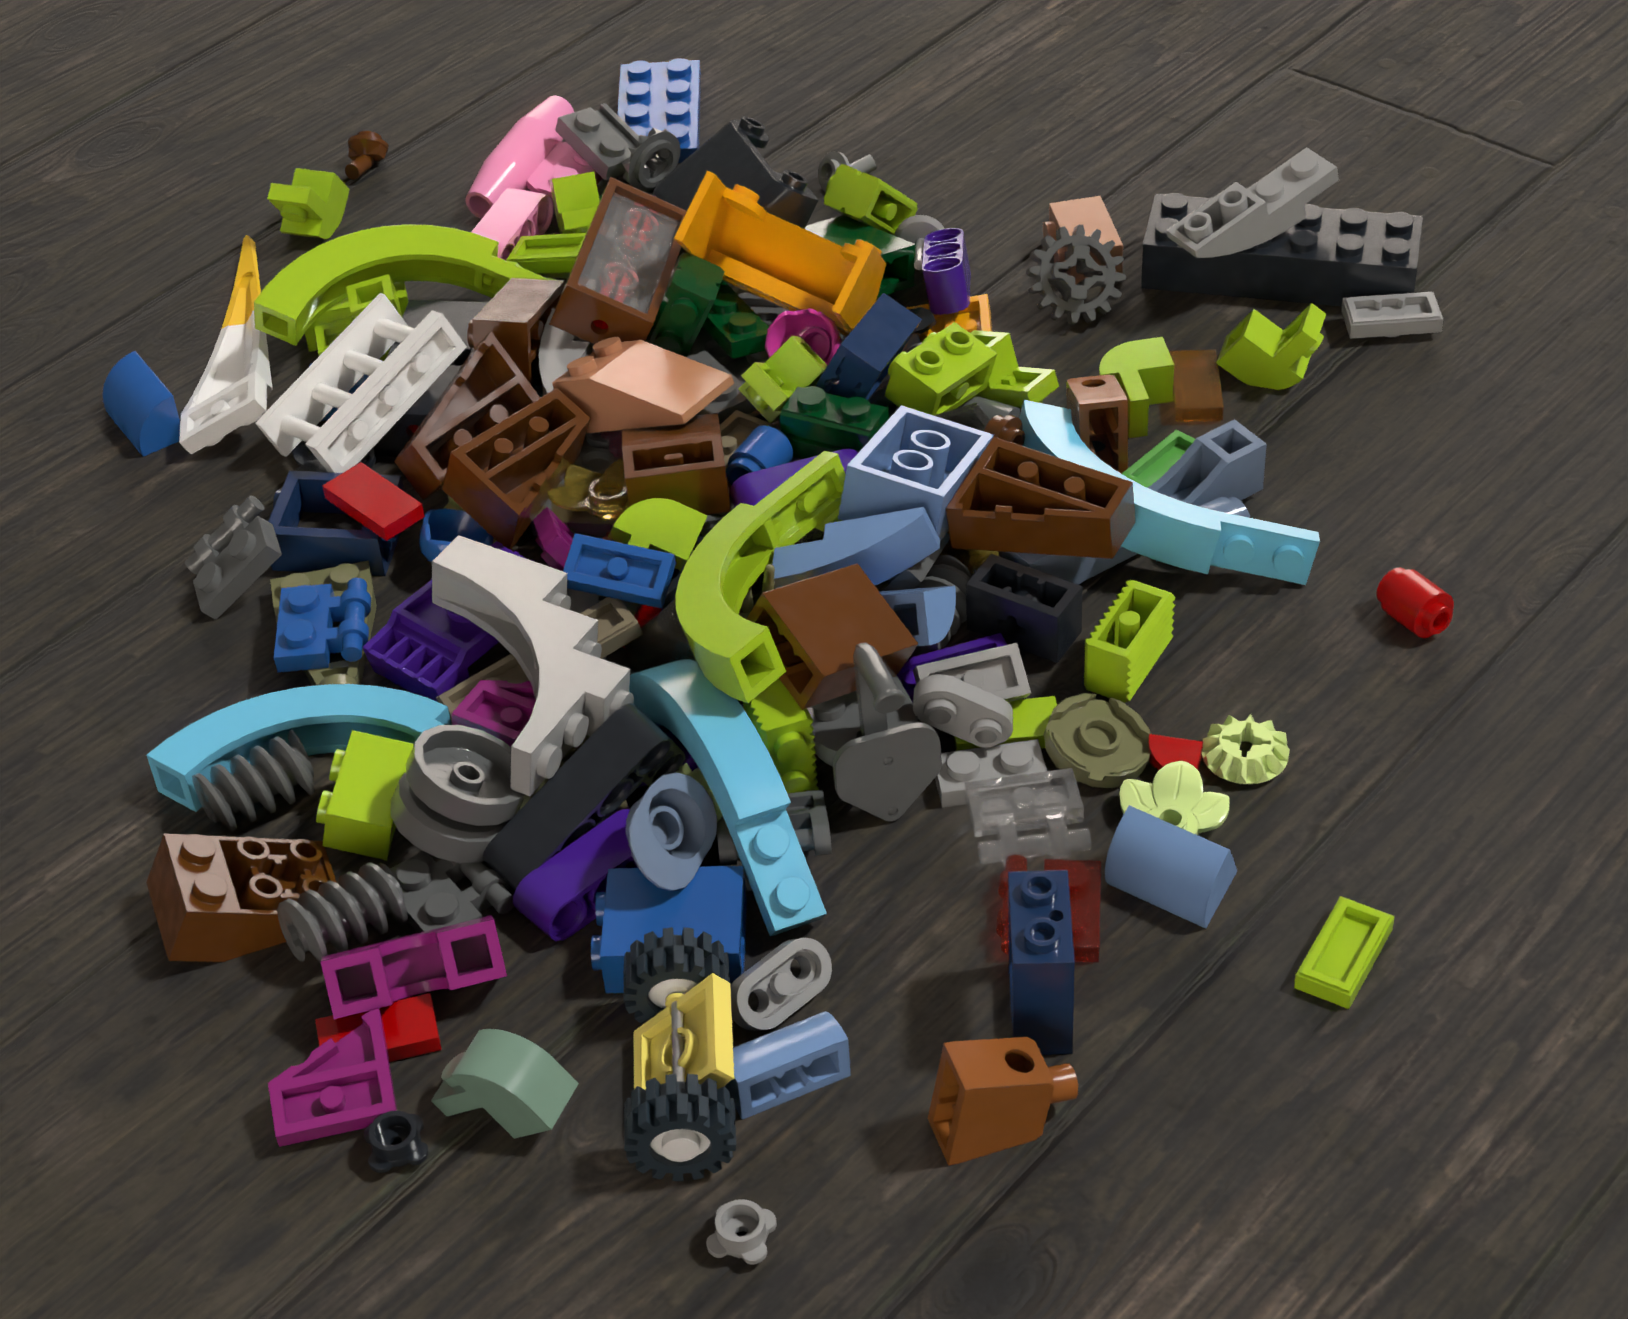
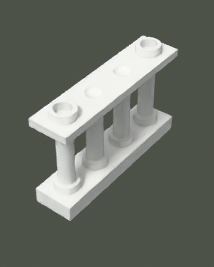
(380, 399)

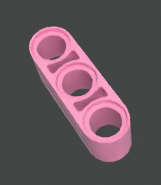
(516, 215)

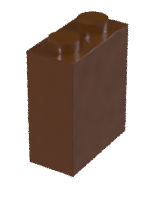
(820, 625)

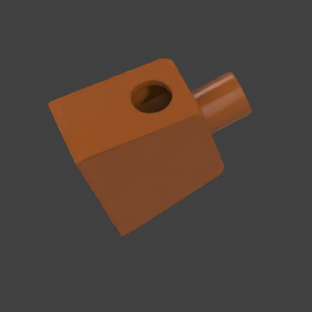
(1100, 415)
(994, 1096)

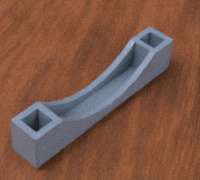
(1215, 465)

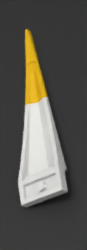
(238, 372)

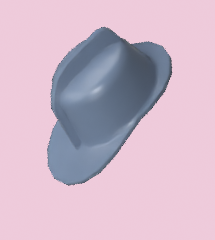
(671, 830)

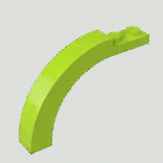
(405, 252)
(723, 567)

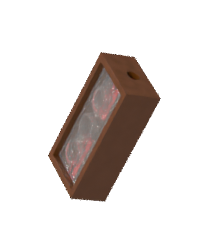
(621, 267)

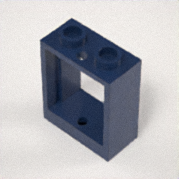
(869, 350)
(320, 547)
(1041, 959)

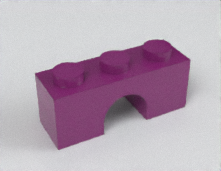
(413, 965)

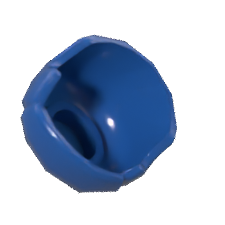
(443, 526)

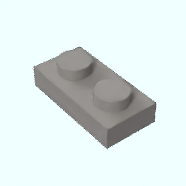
(993, 670)
(985, 764)

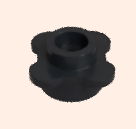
(394, 1128)

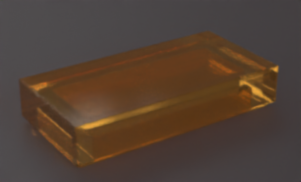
(1196, 386)

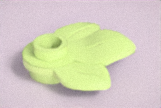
(1177, 798)

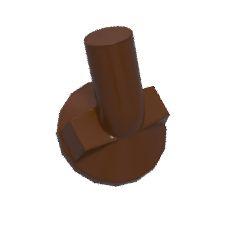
(364, 150)

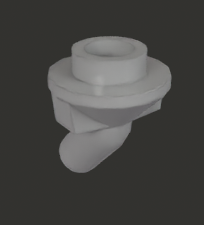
(834, 159)

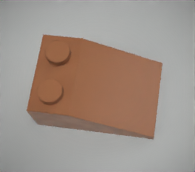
(639, 386)

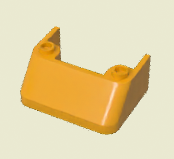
(778, 257)

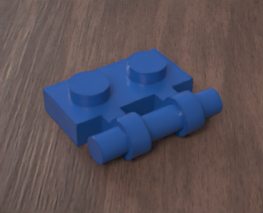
(307, 620)

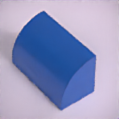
(141, 405)

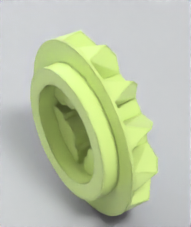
(1263, 761)

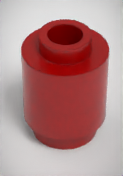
(1415, 602)

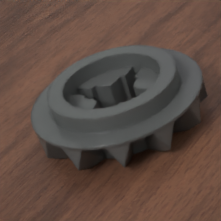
(667, 155)

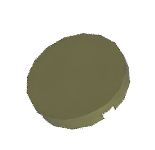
(1097, 740)

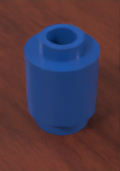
(760, 450)

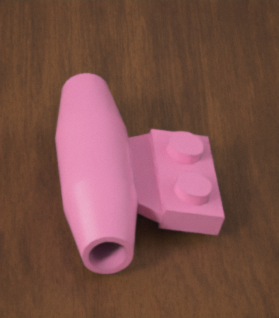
(527, 158)

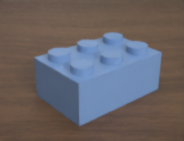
(911, 465)

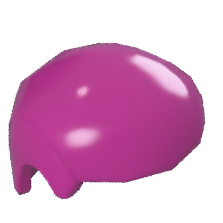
(813, 326)

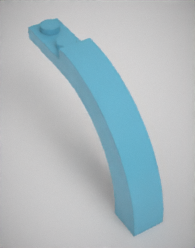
(1175, 529)
(317, 714)
(743, 784)

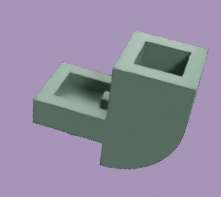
(508, 1079)

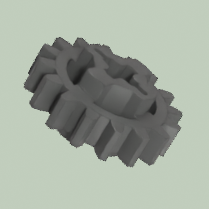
(1076, 255)

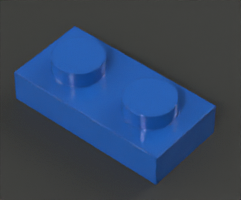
(619, 570)

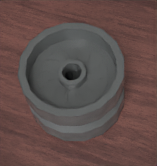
(455, 792)

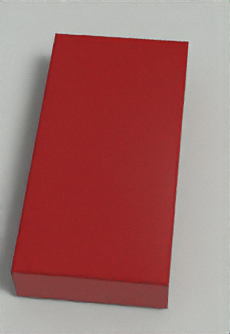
(373, 501)
(407, 1025)

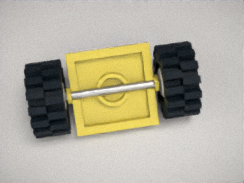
(682, 1056)

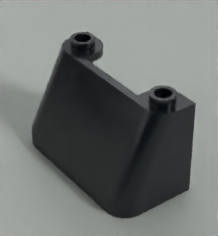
(736, 160)

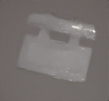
(1027, 803)

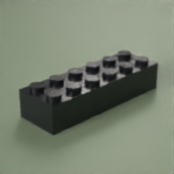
(1314, 262)

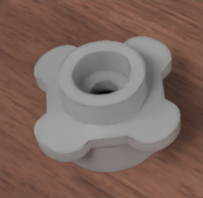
(741, 1217)

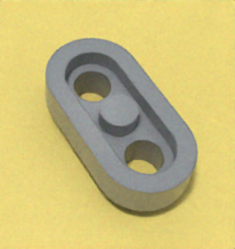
(963, 710)
(776, 987)

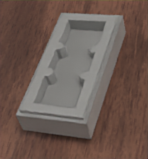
(1392, 315)

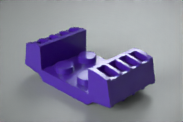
(428, 645)

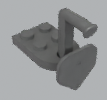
(875, 741)

